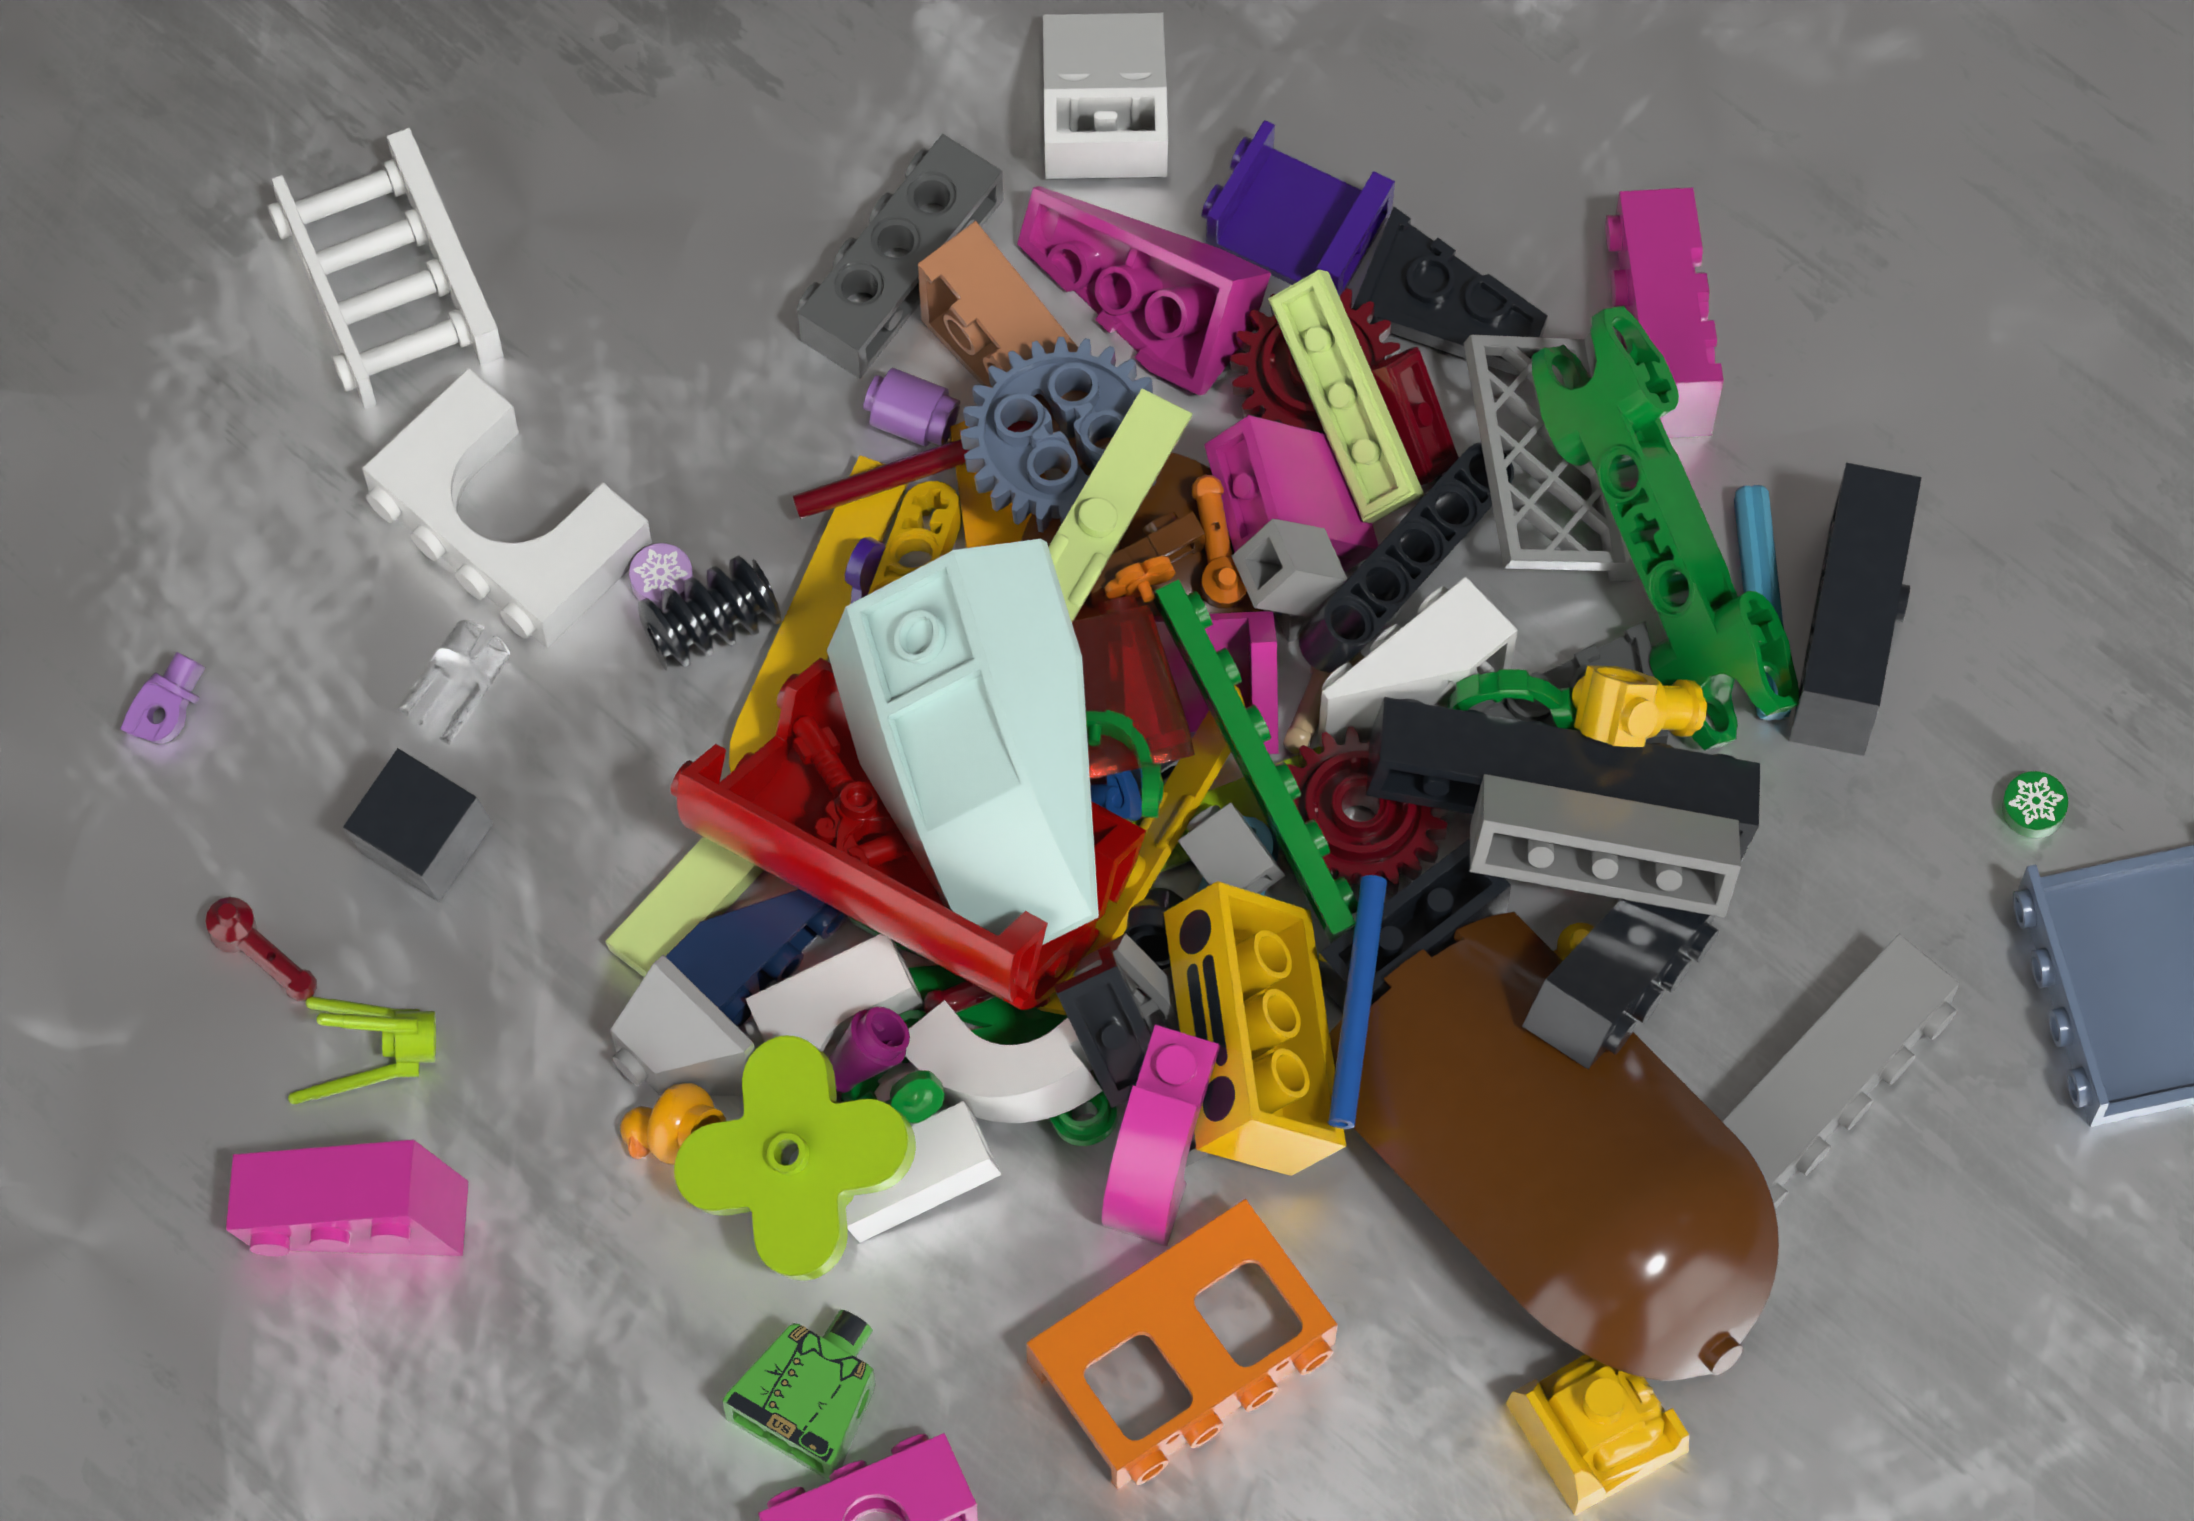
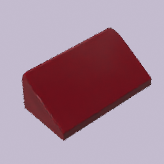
(1416, 413)

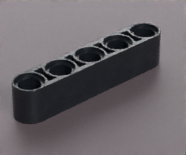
(1425, 537)

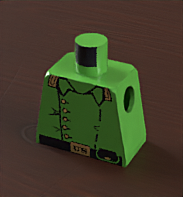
(807, 1393)

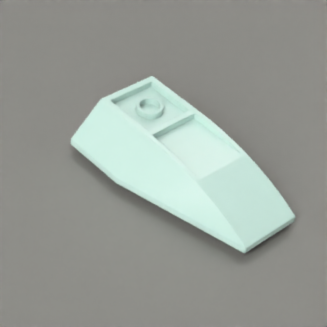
(978, 731)

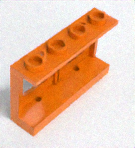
(1161, 1306)

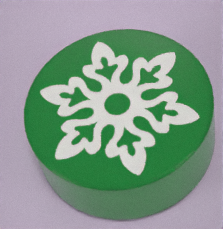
(2035, 804)

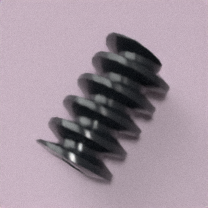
(708, 611)

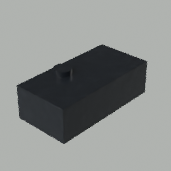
(1856, 609)

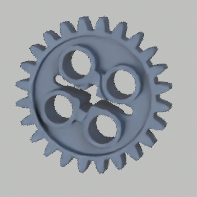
(1014, 461)

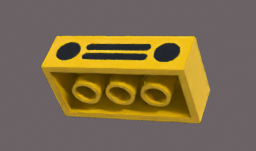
(1255, 988)

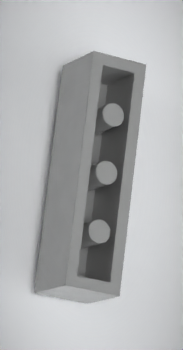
(1605, 846)

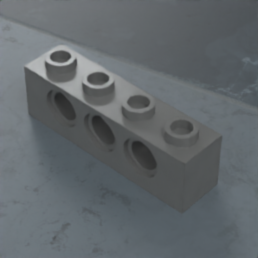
(859, 332)

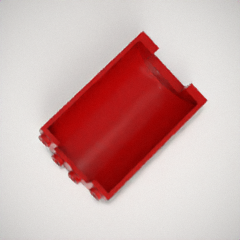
(770, 816)

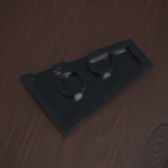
(1439, 297)

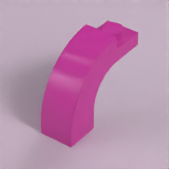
(1156, 1136)

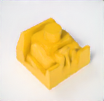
(1596, 1429)

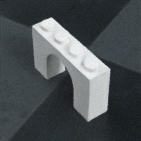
(535, 582)
(819, 1008)

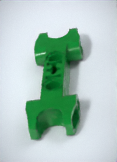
(1619, 429)

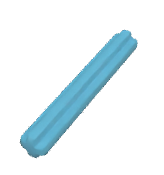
(1758, 556)

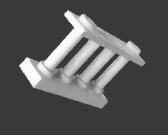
(423, 224)

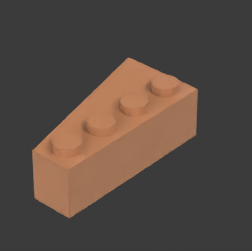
(986, 310)

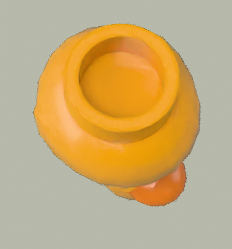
(670, 1121)

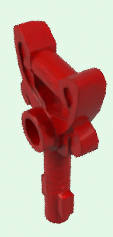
(855, 805)

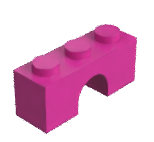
(912, 1484)

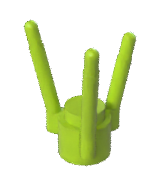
(405, 1035)

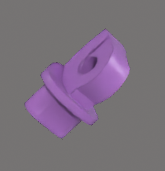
(166, 691)

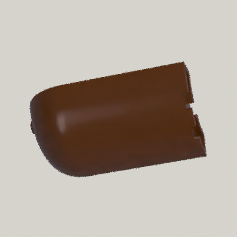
(1580, 1189)

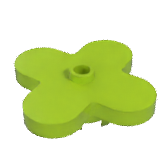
(841, 1148)

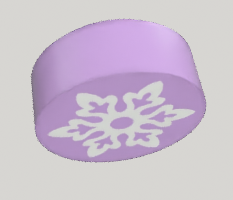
(658, 569)

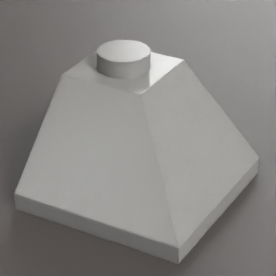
(678, 1036)

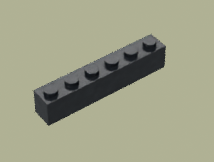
(1441, 754)

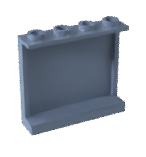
(2119, 977)

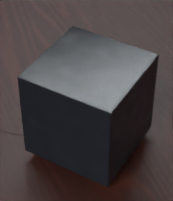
(418, 824)

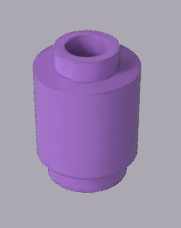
(911, 408)

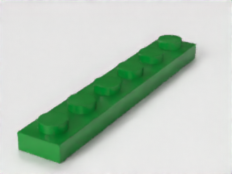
(1245, 736)

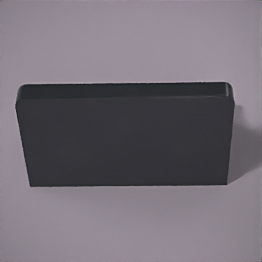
(1107, 1025)

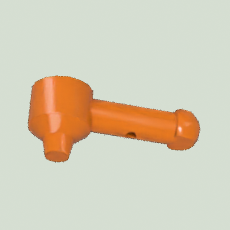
(1220, 581)

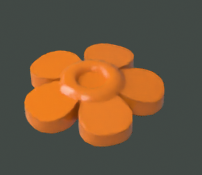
(1140, 577)

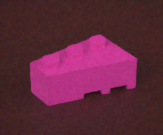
(348, 1201)

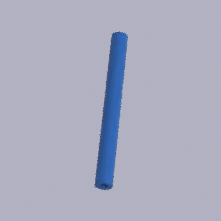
(1357, 1002)

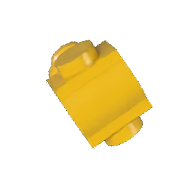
(1630, 706)

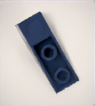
(752, 948)

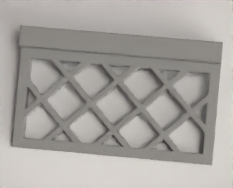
(1505, 496)

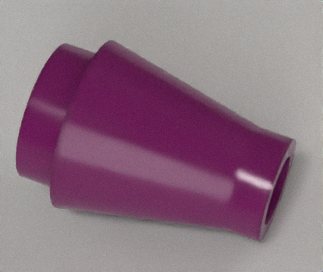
(869, 1046)

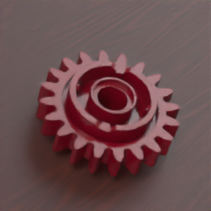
(1273, 374)
(1378, 847)

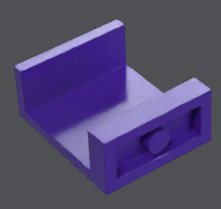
(1294, 214)

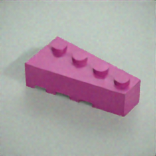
(1658, 285)

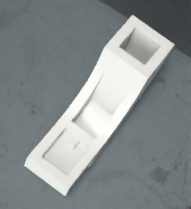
(1002, 1080)

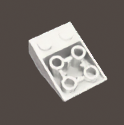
(1105, 95)
(1423, 661)

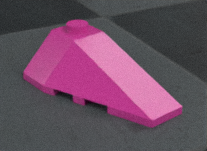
(1153, 287)

